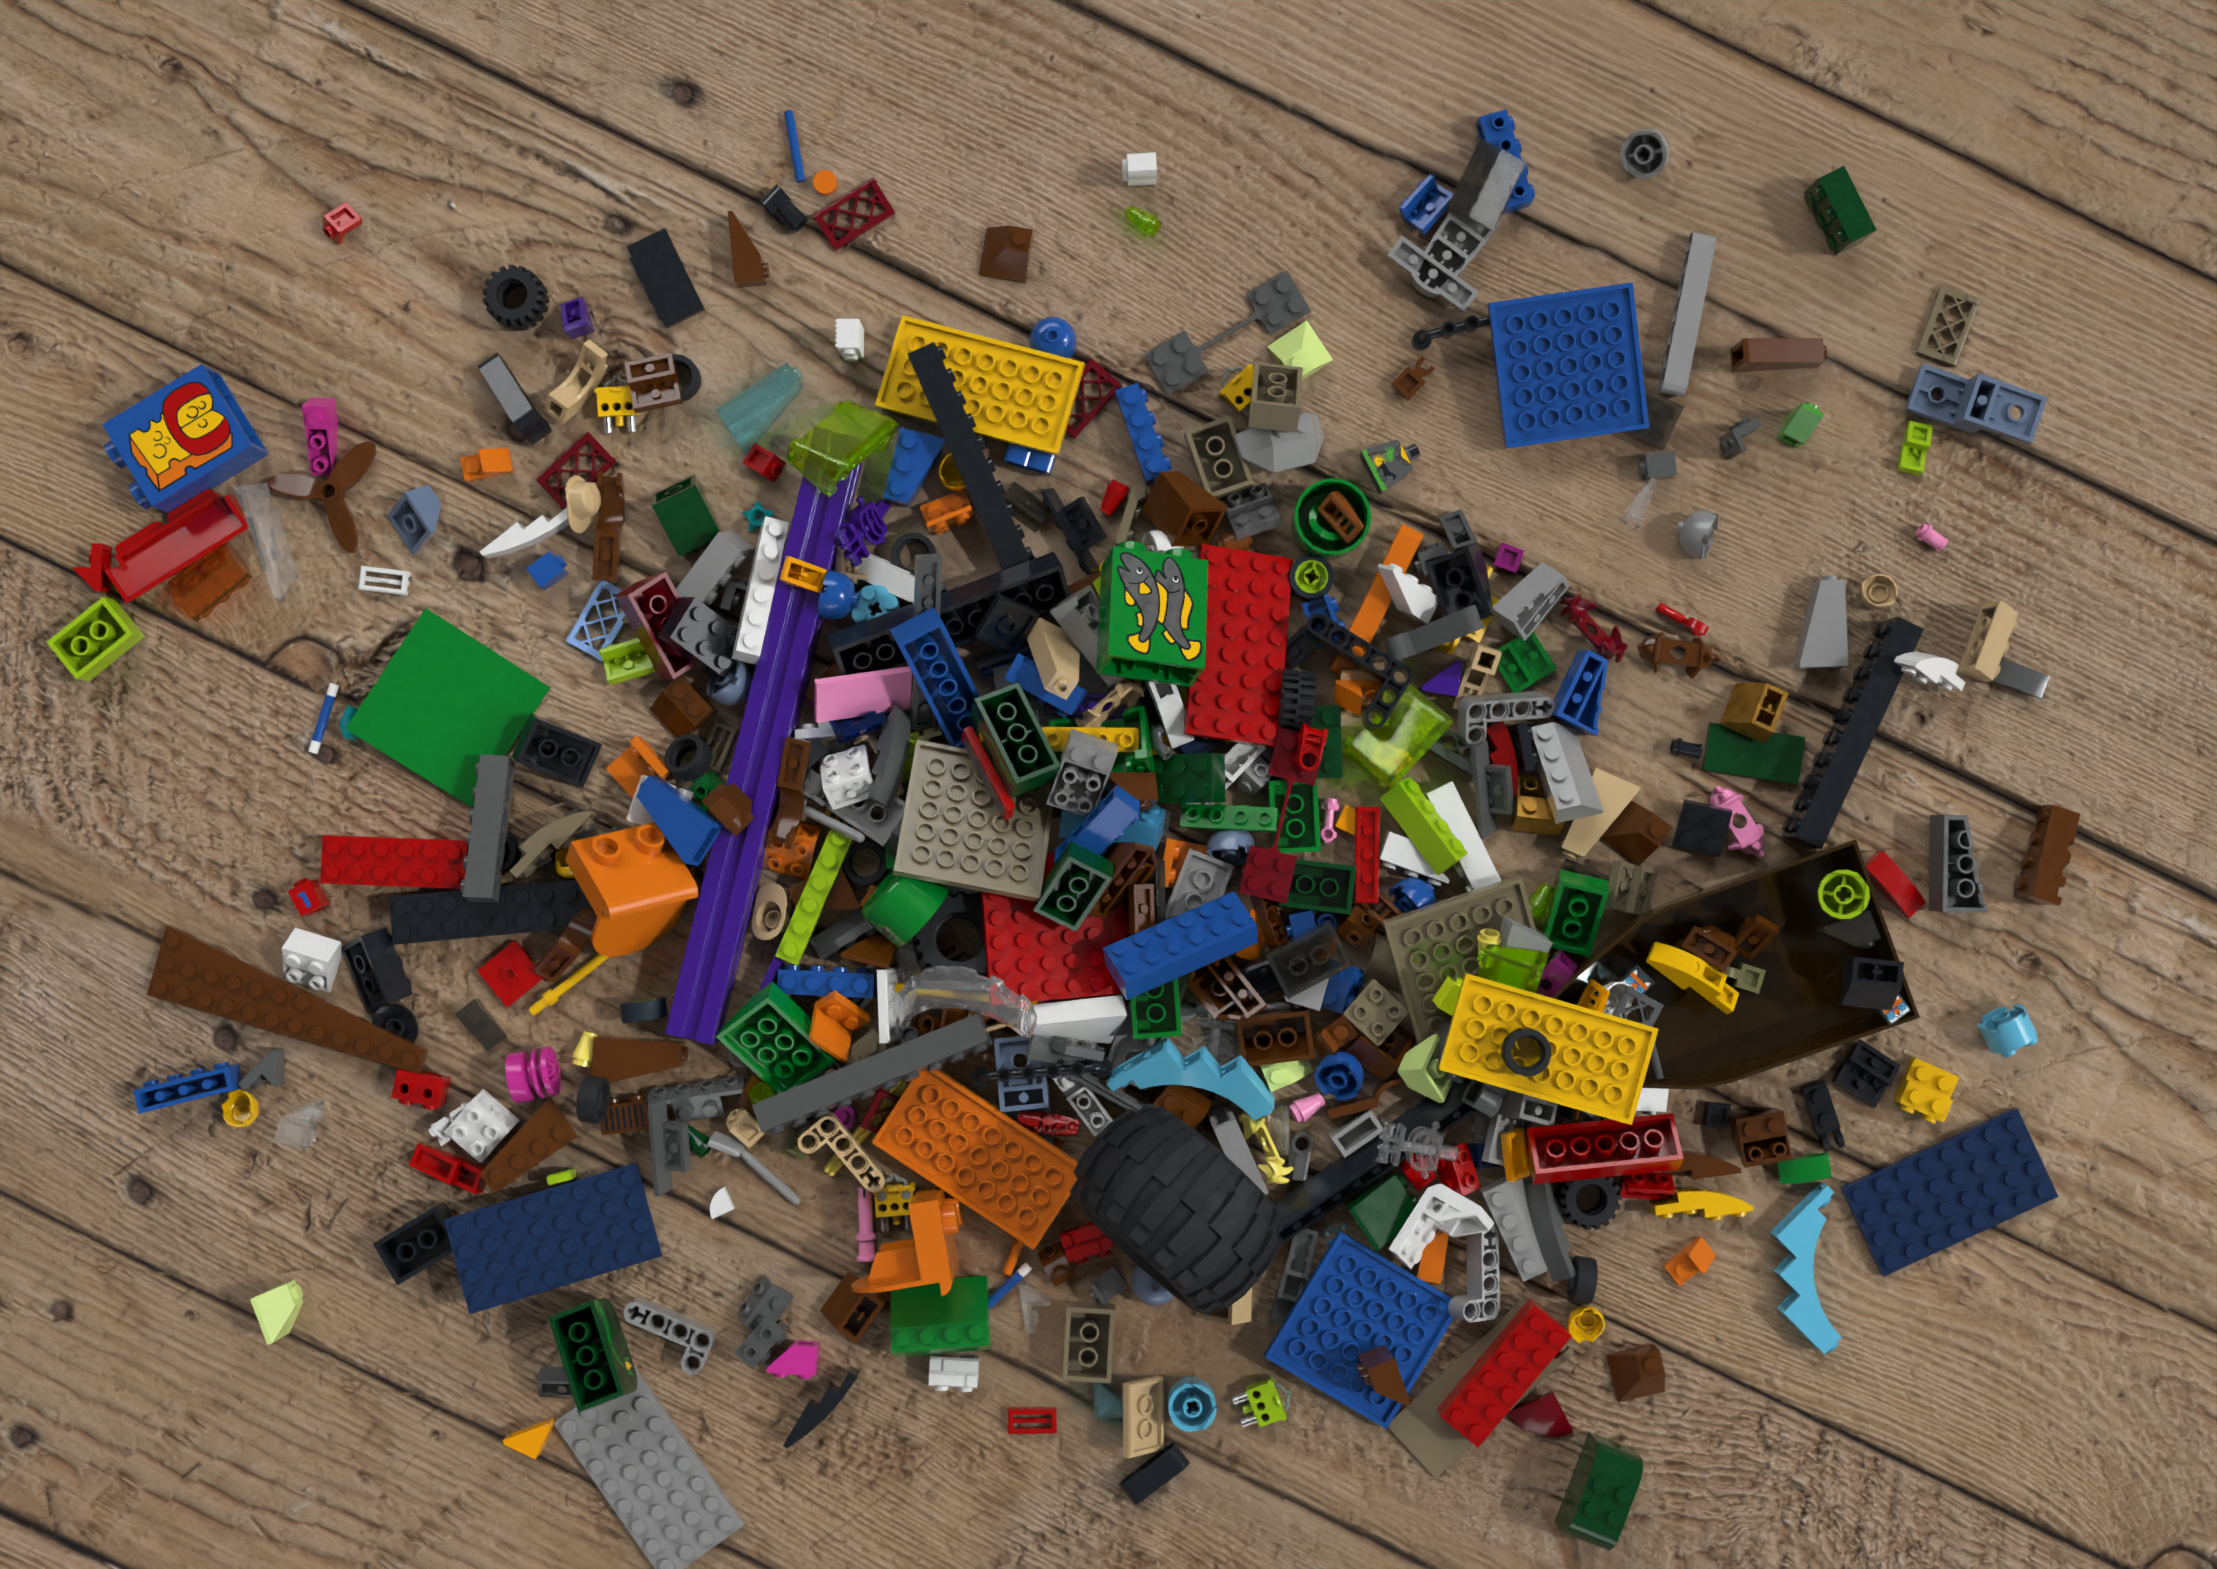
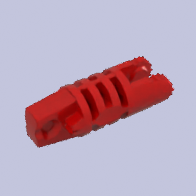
(1049, 1123)

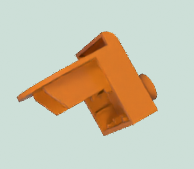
(632, 885)
(927, 1256)

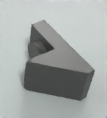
(1457, 531)
(270, 1067)

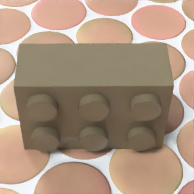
(1275, 397)
(1217, 458)
(1088, 1342)

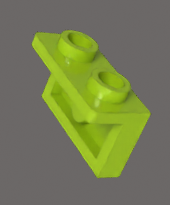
(626, 661)

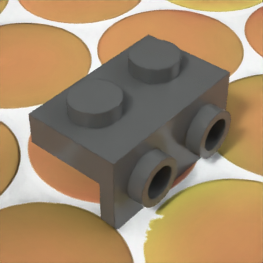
(1731, 443)
(764, 1301)
(758, 1343)

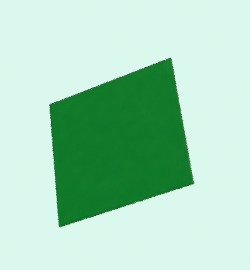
(446, 705)

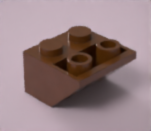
(1761, 1137)
(852, 1311)

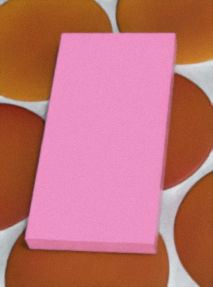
(862, 693)

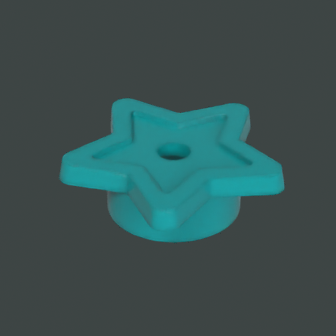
(753, 513)

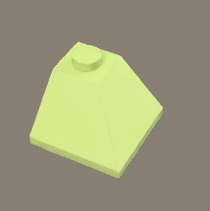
(1300, 349)
(1421, 1070)
(1285, 1073)
(278, 1310)

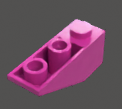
(321, 434)

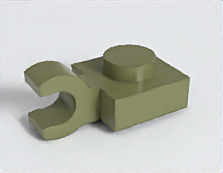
(1747, 977)

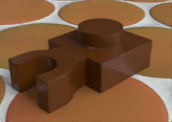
(1410, 380)

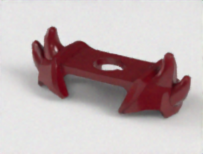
(1611, 644)

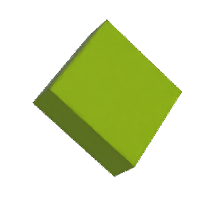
(561, 1176)

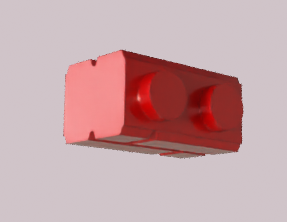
(1084, 1242)

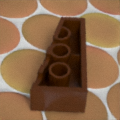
(2047, 856)
(536, 1141)

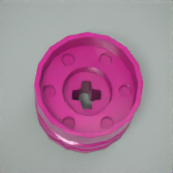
(533, 1074)

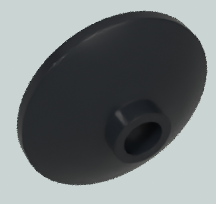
(391, 1014)

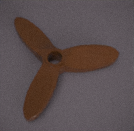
(343, 478)

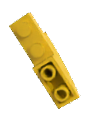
(1693, 972)
(1710, 1203)

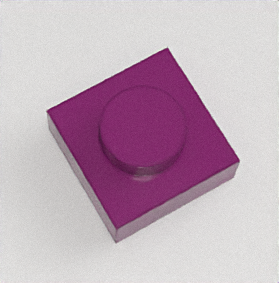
(1508, 558)

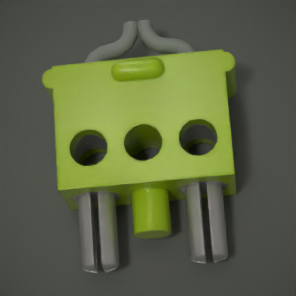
(1269, 1396)

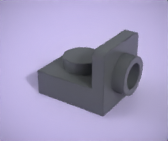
(731, 597)
(1107, 1286)

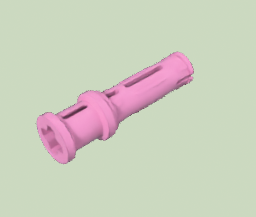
(866, 1236)

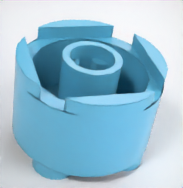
(871, 597)
(2007, 1030)
(1196, 1417)

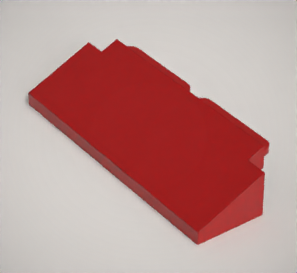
(167, 549)

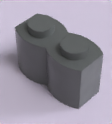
(1484, 1097)

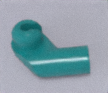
(344, 721)

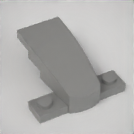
(1444, 259)

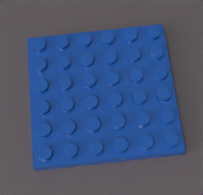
(1568, 365)
(1352, 1307)

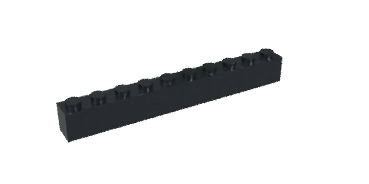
(968, 455)
(1359, 1169)

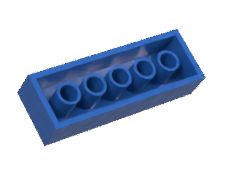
(938, 672)
(1180, 945)

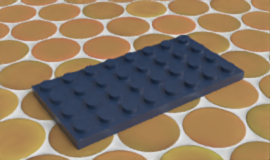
(1949, 1191)
(552, 1237)

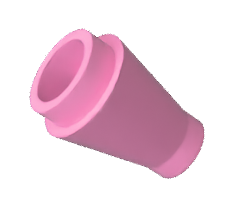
(1304, 1108)

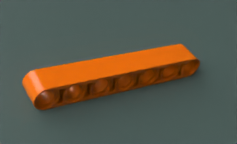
(1378, 597)

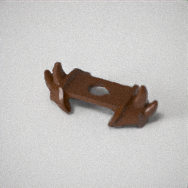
(1657, 649)

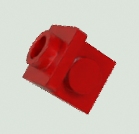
(340, 221)
(764, 462)
(1415, 1176)

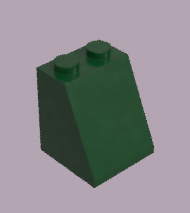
(686, 515)
(1382, 1209)

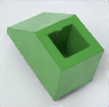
(1800, 424)

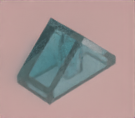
(1106, 1402)

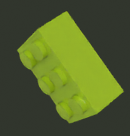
(95, 639)

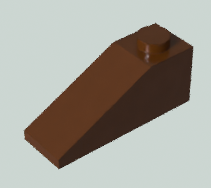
(747, 262)

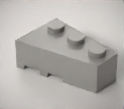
(1530, 600)

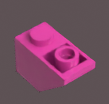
(798, 1359)

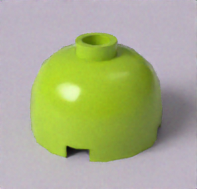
(1843, 894)

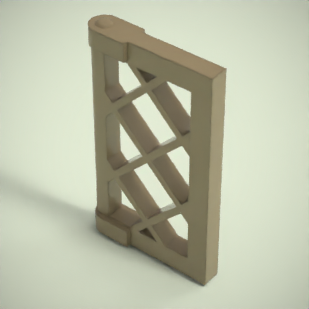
(1937, 309)

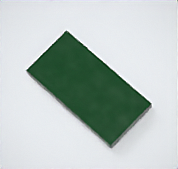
(1739, 755)

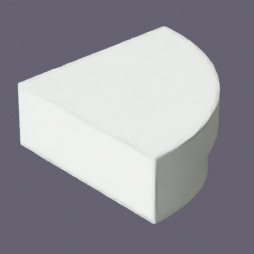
(721, 1203)

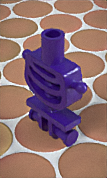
(864, 529)

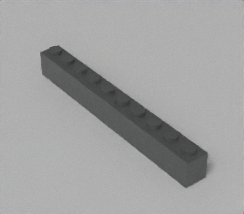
(872, 1074)

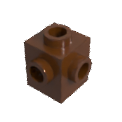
(1358, 927)

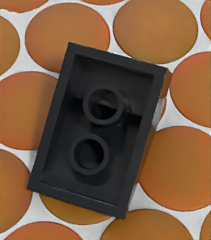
(1462, 581)
(556, 750)

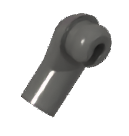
(1157, 743)

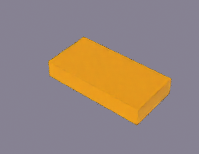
(1515, 1154)

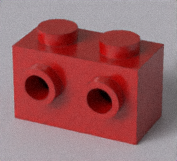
(421, 1088)

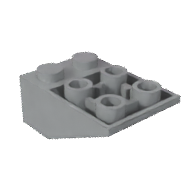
(1083, 773)

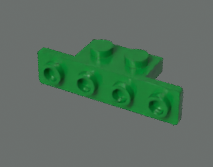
(1229, 817)

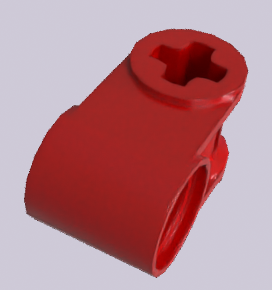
(1310, 746)

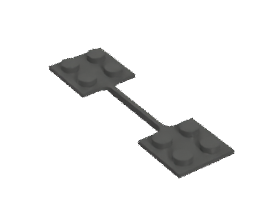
(1180, 362)

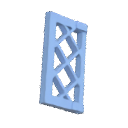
(593, 601)

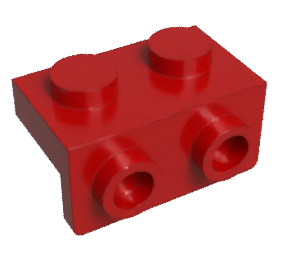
(1461, 1174)
(1647, 1186)

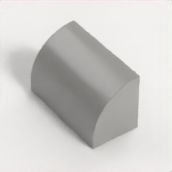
(1356, 1132)

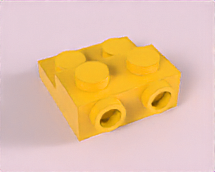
(1926, 1090)

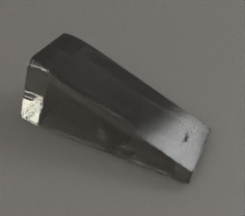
(481, 1024)

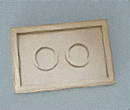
(1143, 1416)

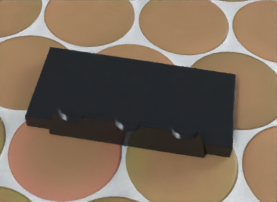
(664, 278)

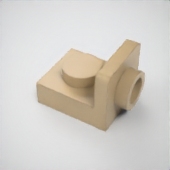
(744, 1126)

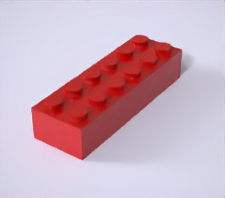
(393, 861)
(1603, 1149)
(1504, 1372)

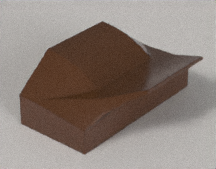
(730, 807)
(1711, 946)

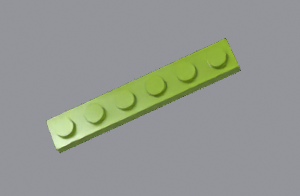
(814, 897)

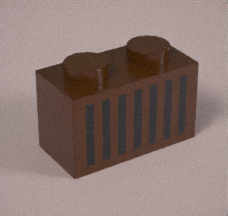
(626, 1115)

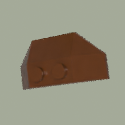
(1131, 866)
(1225, 991)

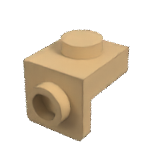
(843, 566)

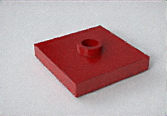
(510, 973)

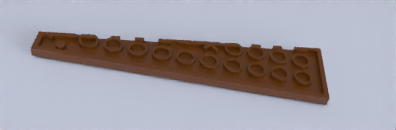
(225, 986)

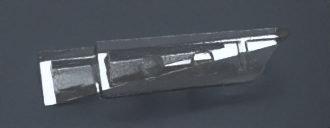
(269, 538)

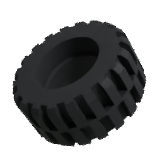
(952, 907)

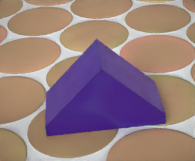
(576, 318)
(1446, 682)

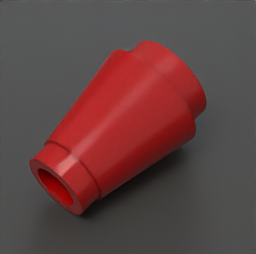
(1113, 497)

